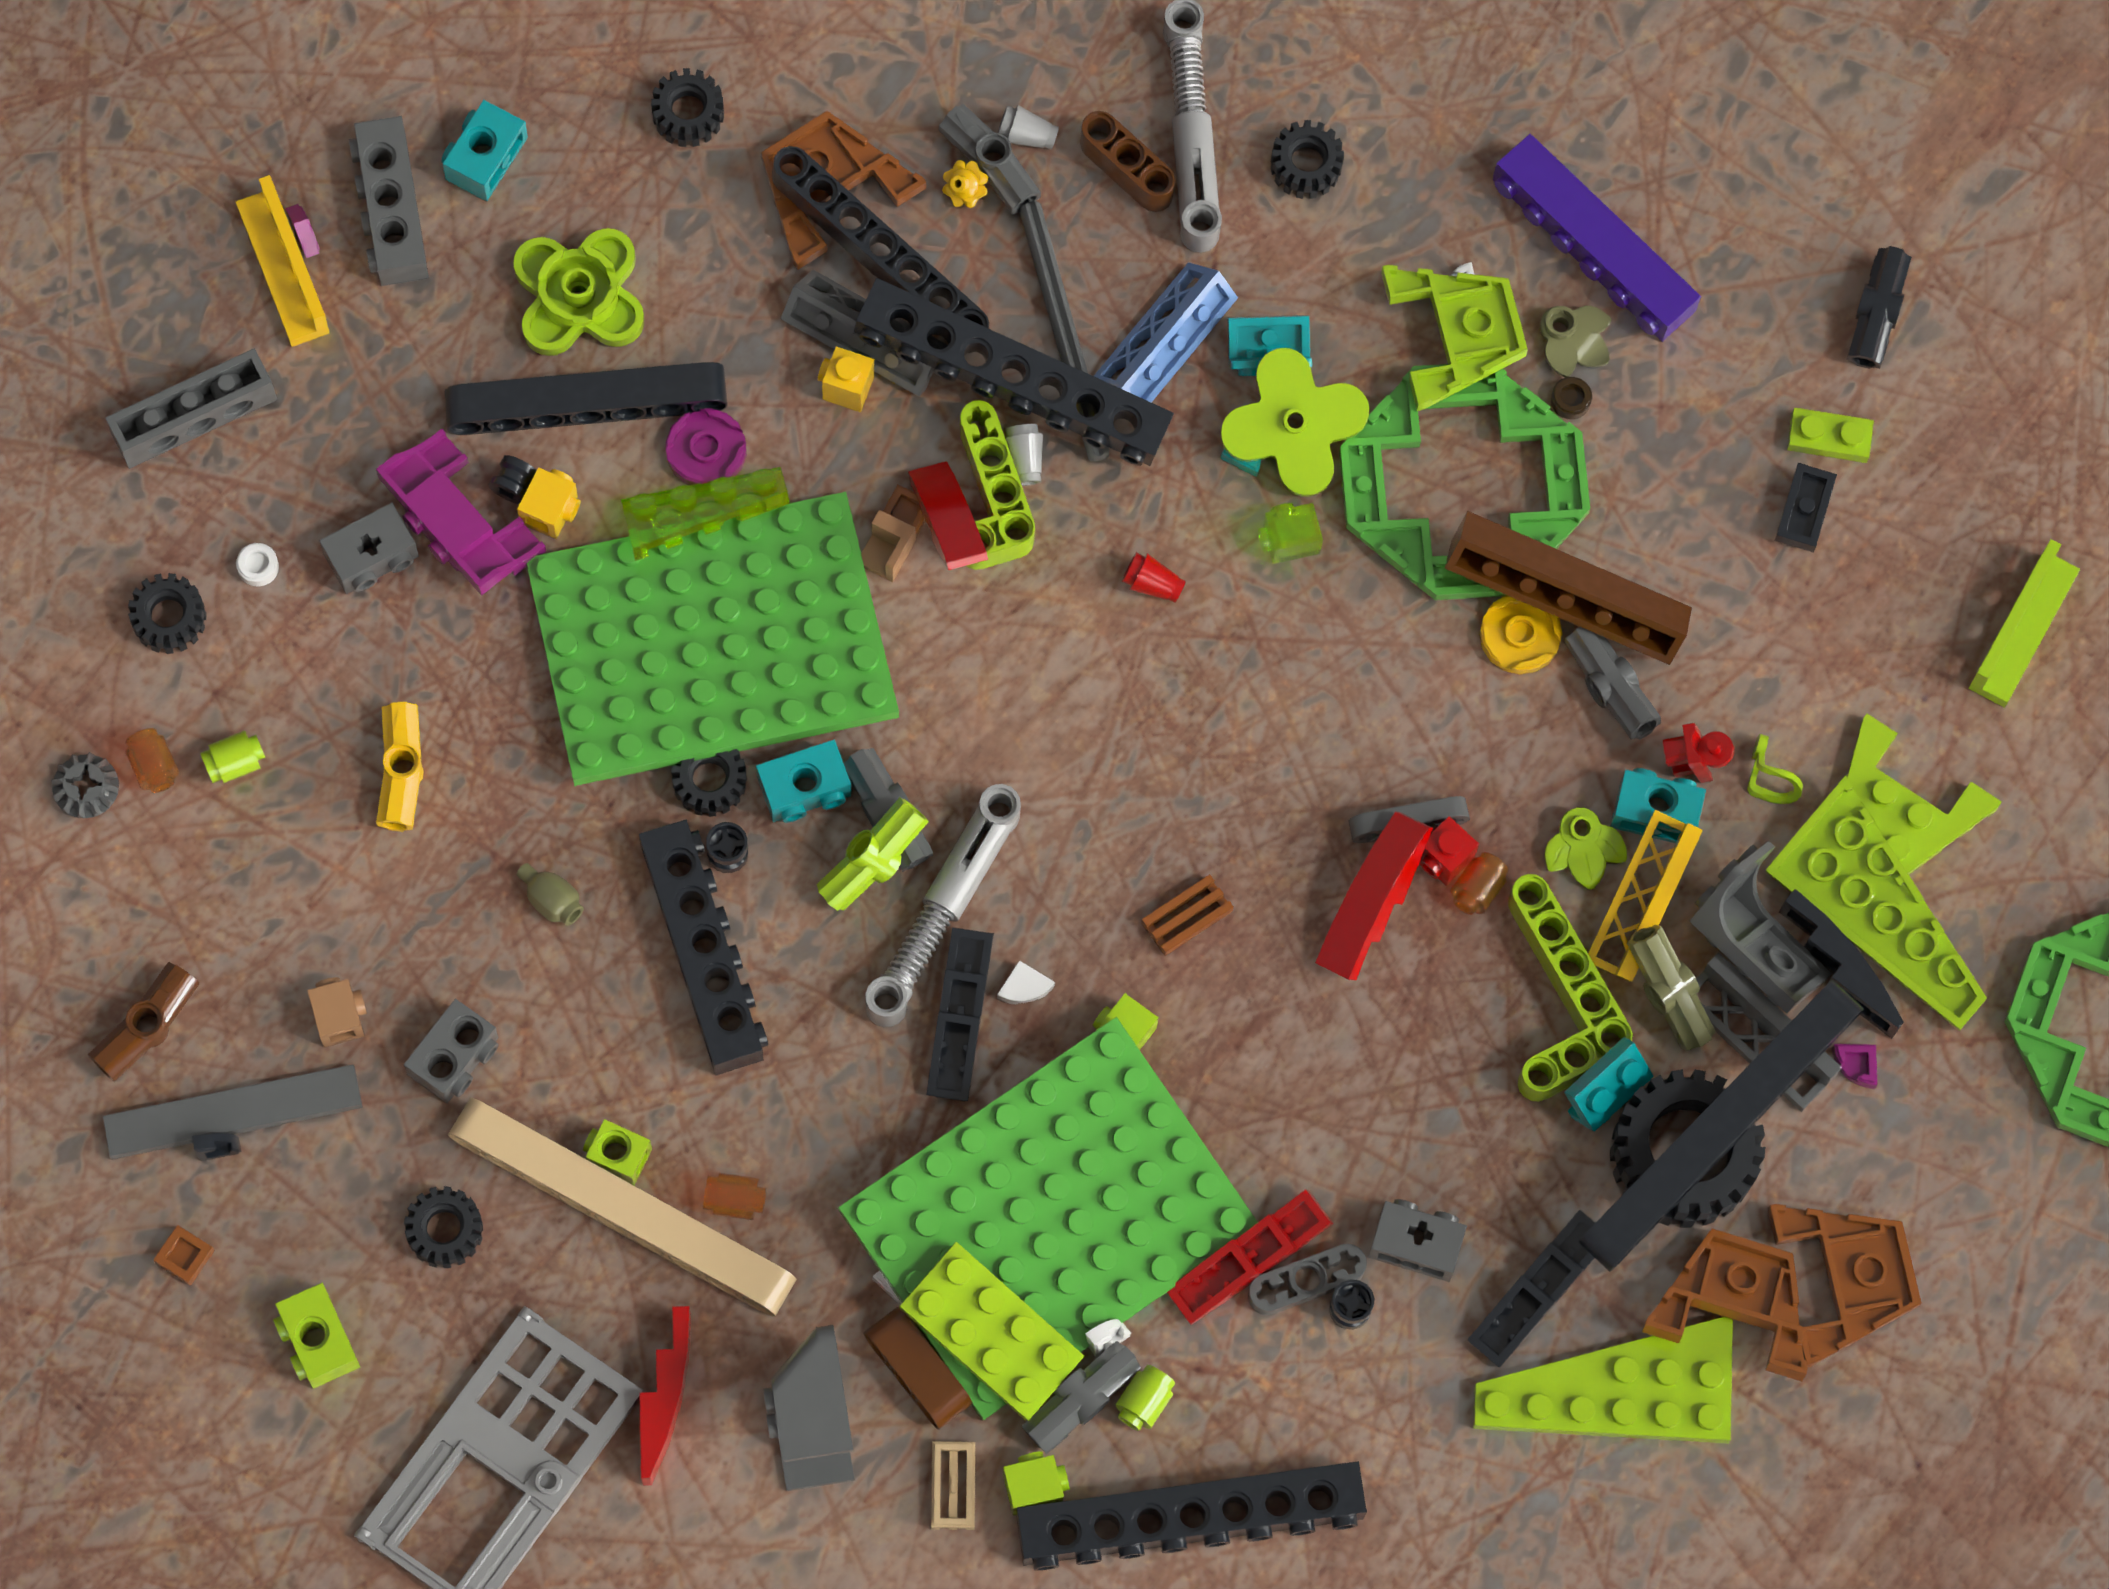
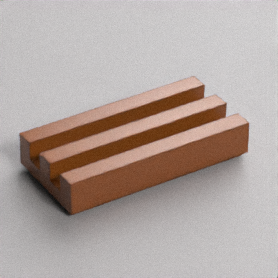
(1216, 895)

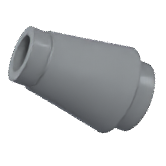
(1027, 129)
(1026, 451)

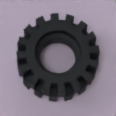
(682, 86)
(1313, 138)
(175, 635)
(715, 800)
(432, 1204)

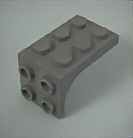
(1752, 939)

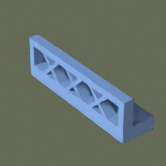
(1172, 337)

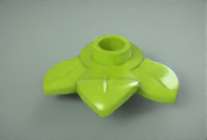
(1584, 854)

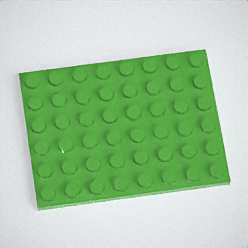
(712, 641)
(1066, 1189)

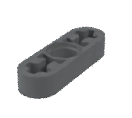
(1369, 825)
(1274, 1280)

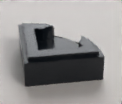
(216, 1145)

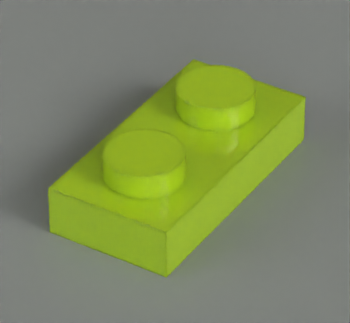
(1830, 435)

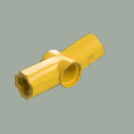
(400, 743)

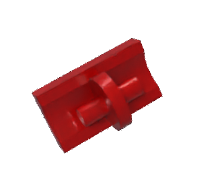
(1695, 752)

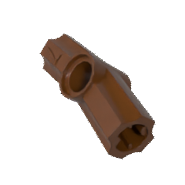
(163, 1001)

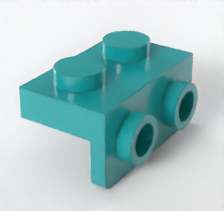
(1257, 335)
(1608, 1085)

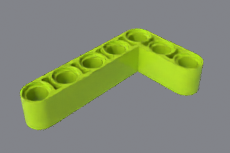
(1569, 988)

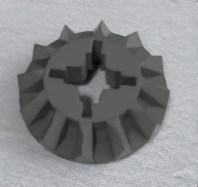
(97, 798)

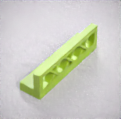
(2025, 626)

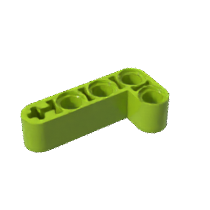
(992, 481)

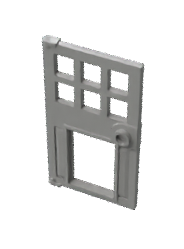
(496, 1445)

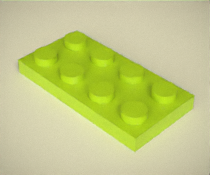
(991, 1331)

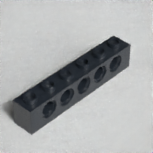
(725, 1048)

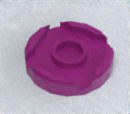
(705, 446)

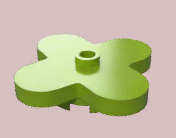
(557, 273)
(1302, 452)

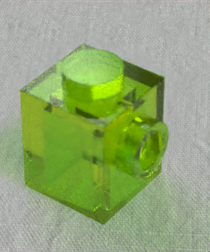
(1291, 532)

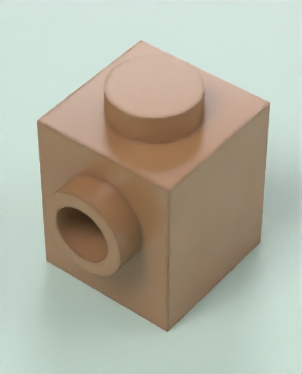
(337, 1011)

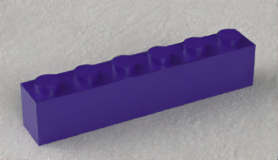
(1595, 238)

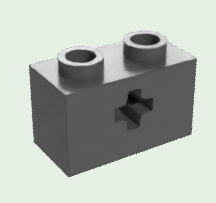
(383, 533)
(1395, 1239)

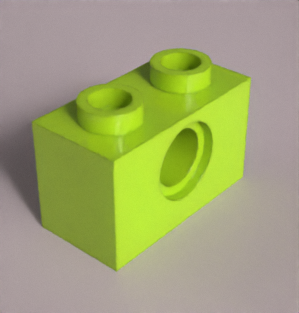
(309, 1311)

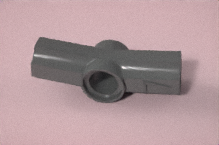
(975, 141)
(1613, 683)
(878, 795)
(1081, 1396)

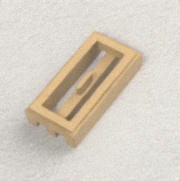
(953, 1522)

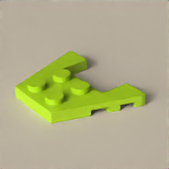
(1474, 322)
(1906, 820)

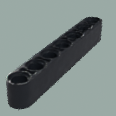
(871, 231)
(584, 398)

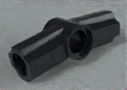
(1879, 307)

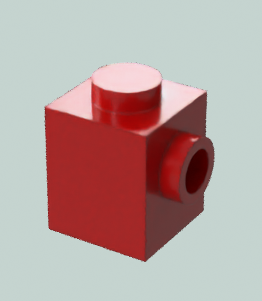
(1448, 851)

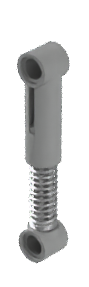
(1192, 128)
(945, 901)

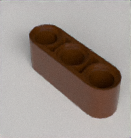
(1122, 144)
(917, 1368)

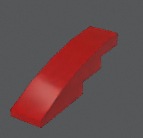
(947, 515)
(1372, 895)
(1248, 1256)
(661, 1408)

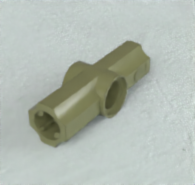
(1671, 987)

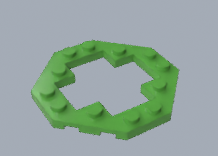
(1408, 541)
(2049, 1058)

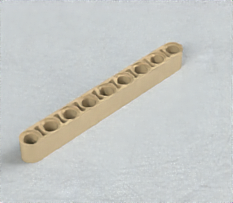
(622, 1207)

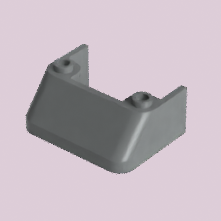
(811, 1414)

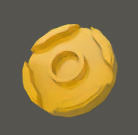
(1519, 636)

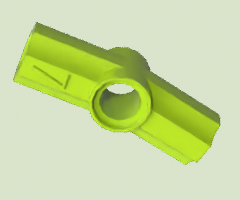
(872, 855)

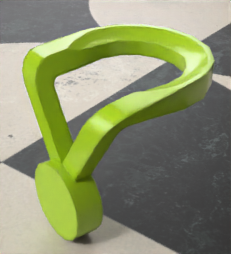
(1759, 764)

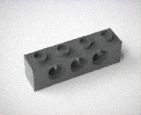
(387, 141)
(191, 408)

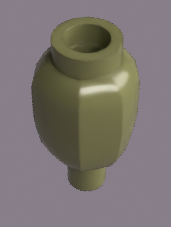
(551, 895)

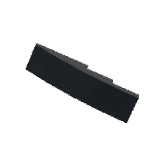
(1844, 961)
(960, 1014)
(1534, 1293)

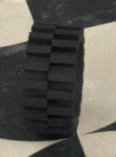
(1634, 1156)

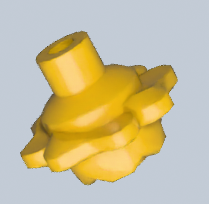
(965, 183)

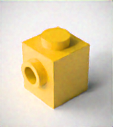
(846, 378)
(549, 502)

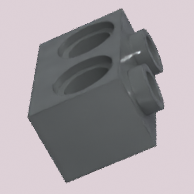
(441, 1046)

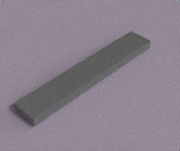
(233, 1111)

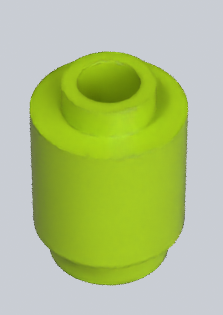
(232, 757)
(1145, 1398)

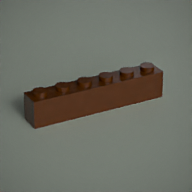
(1568, 587)

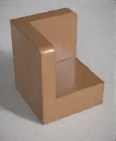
(888, 545)

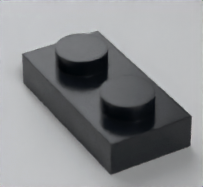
(1805, 507)

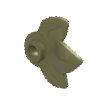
(1580, 341)

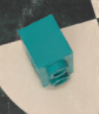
(483, 172)
(819, 763)
(1634, 811)

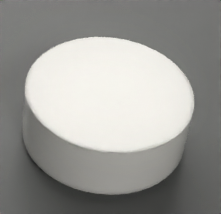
(257, 564)

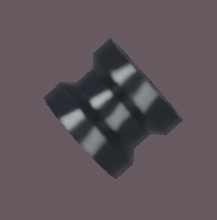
(512, 479)

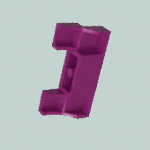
(449, 520)

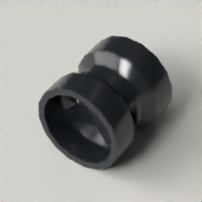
(727, 838)
(1354, 1296)

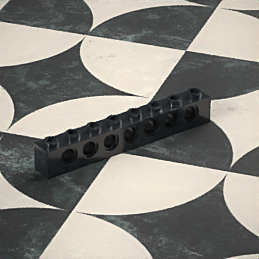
(1001, 353)
(1338, 1481)

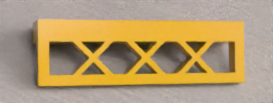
(282, 264)
(1661, 895)

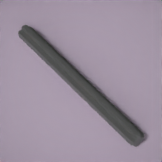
(1057, 304)

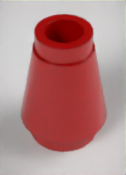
(1153, 578)

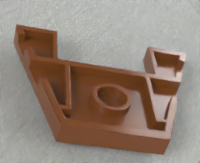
(850, 161)
(1865, 1268)
(1741, 1283)

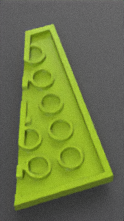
(1866, 892)
(1622, 1391)

